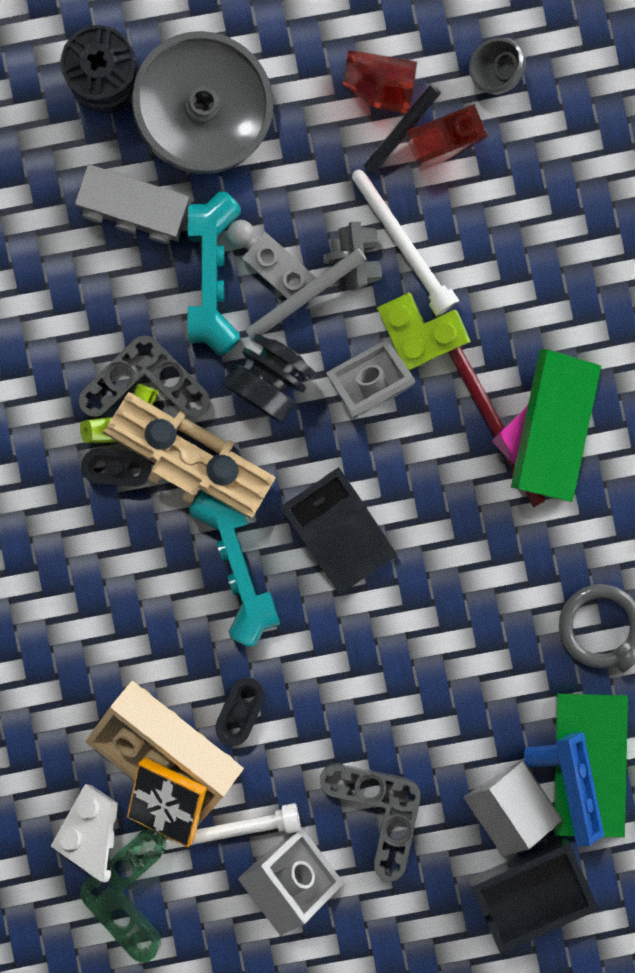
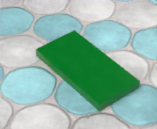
(556, 425)
(605, 731)

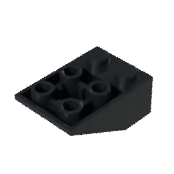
(338, 530)

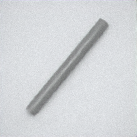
(307, 293)

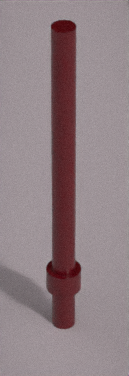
(485, 406)

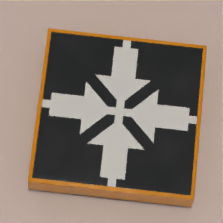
(166, 801)

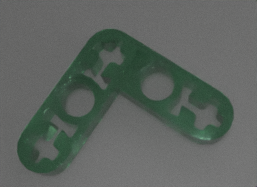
(116, 899)

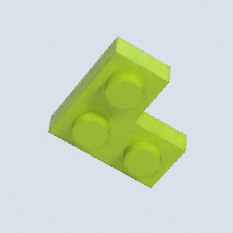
(421, 341)

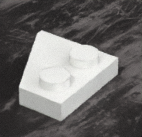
(89, 832)

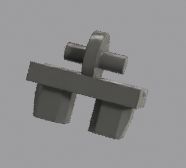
(349, 240)

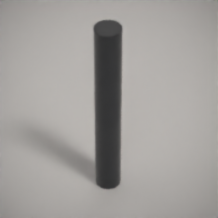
(402, 128)

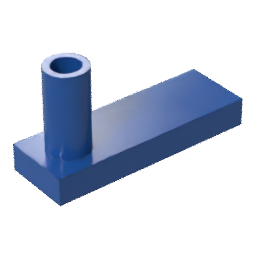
(573, 758)

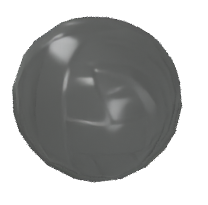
(497, 65)

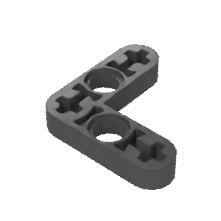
(150, 368)
(393, 811)

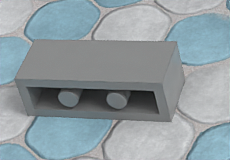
(132, 204)

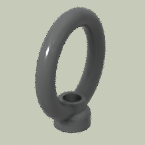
(624, 655)

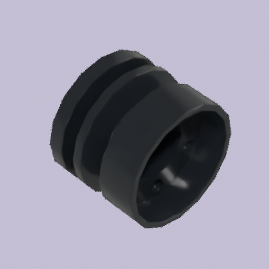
(108, 87)
(269, 377)

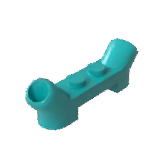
(205, 226)
(256, 611)

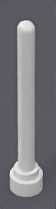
(440, 297)
(283, 819)

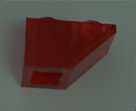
(381, 80)
(446, 137)

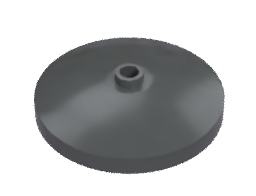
(209, 72)

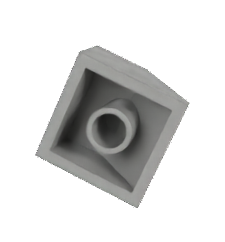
(291, 882)

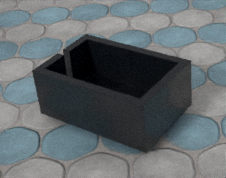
(533, 894)

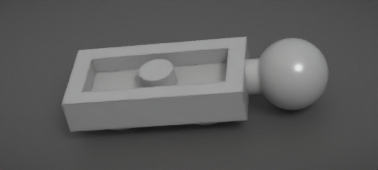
(269, 259)

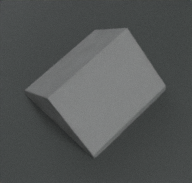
(370, 379)
(513, 809)

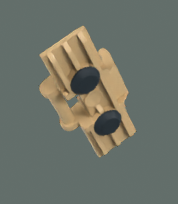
(184, 464)

